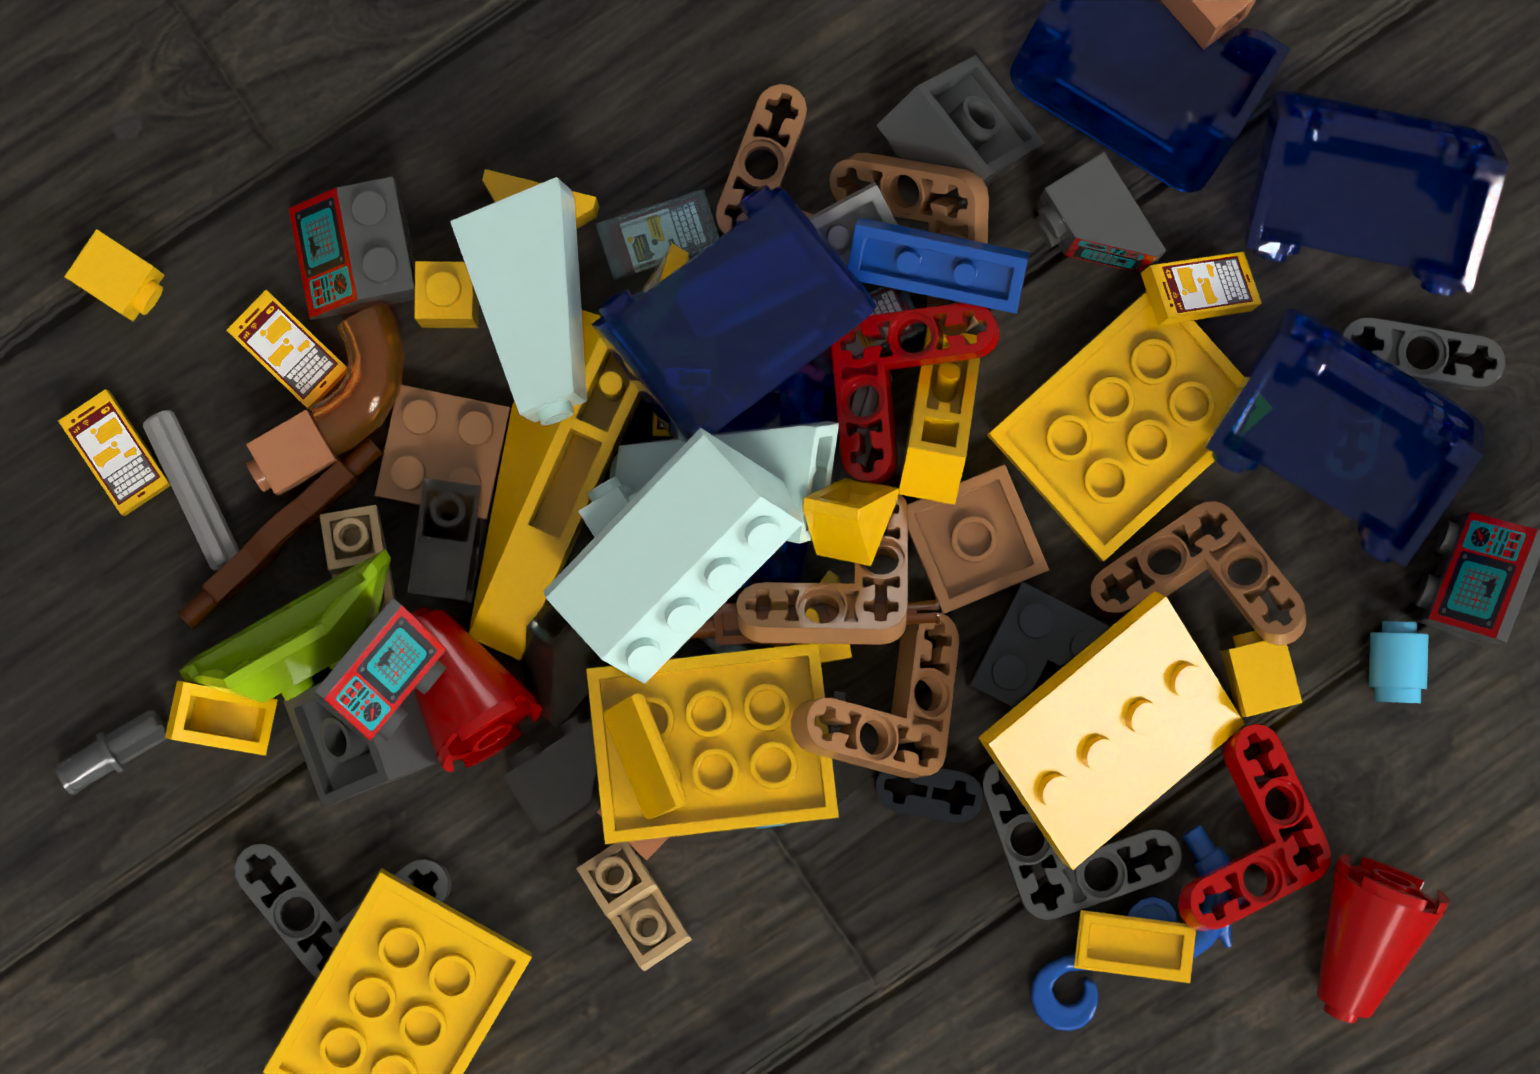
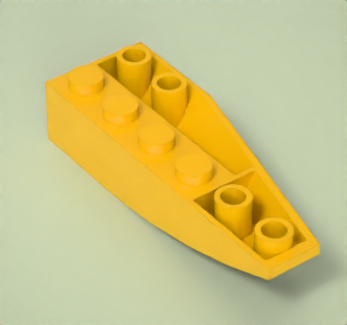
(539, 496)

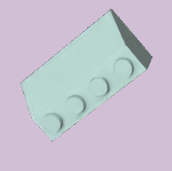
(674, 555)

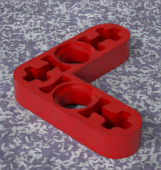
(875, 372)
(1276, 853)

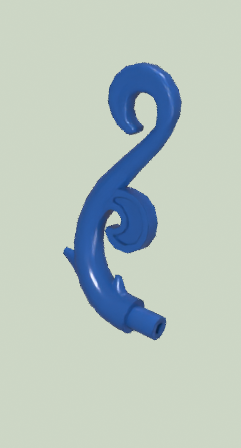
(1077, 1015)

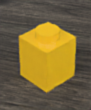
(116, 276)
(445, 296)
(1260, 675)

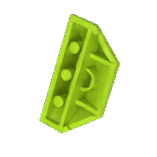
(297, 639)

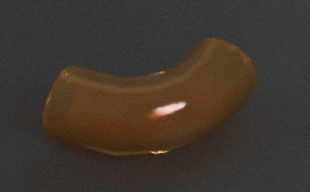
(370, 381)

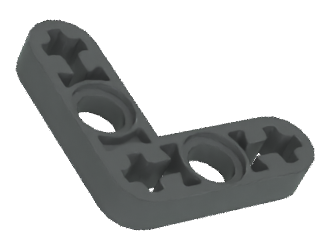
(1395, 336)
(1075, 891)
(322, 912)

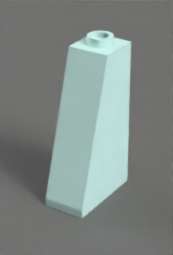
(530, 294)
(794, 453)

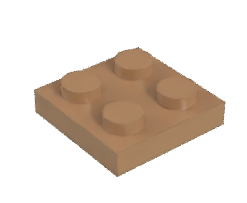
(442, 440)
(976, 543)

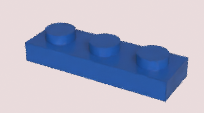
(938, 265)

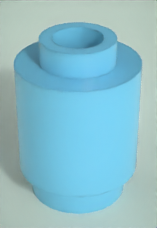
(1398, 662)

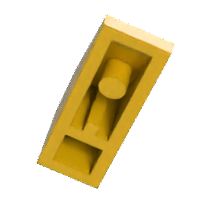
(940, 428)

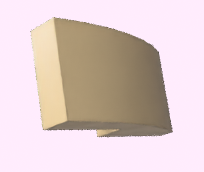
(352, 538)
(634, 904)

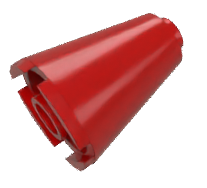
(476, 699)
(1372, 934)

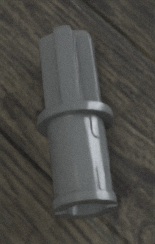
(111, 751)

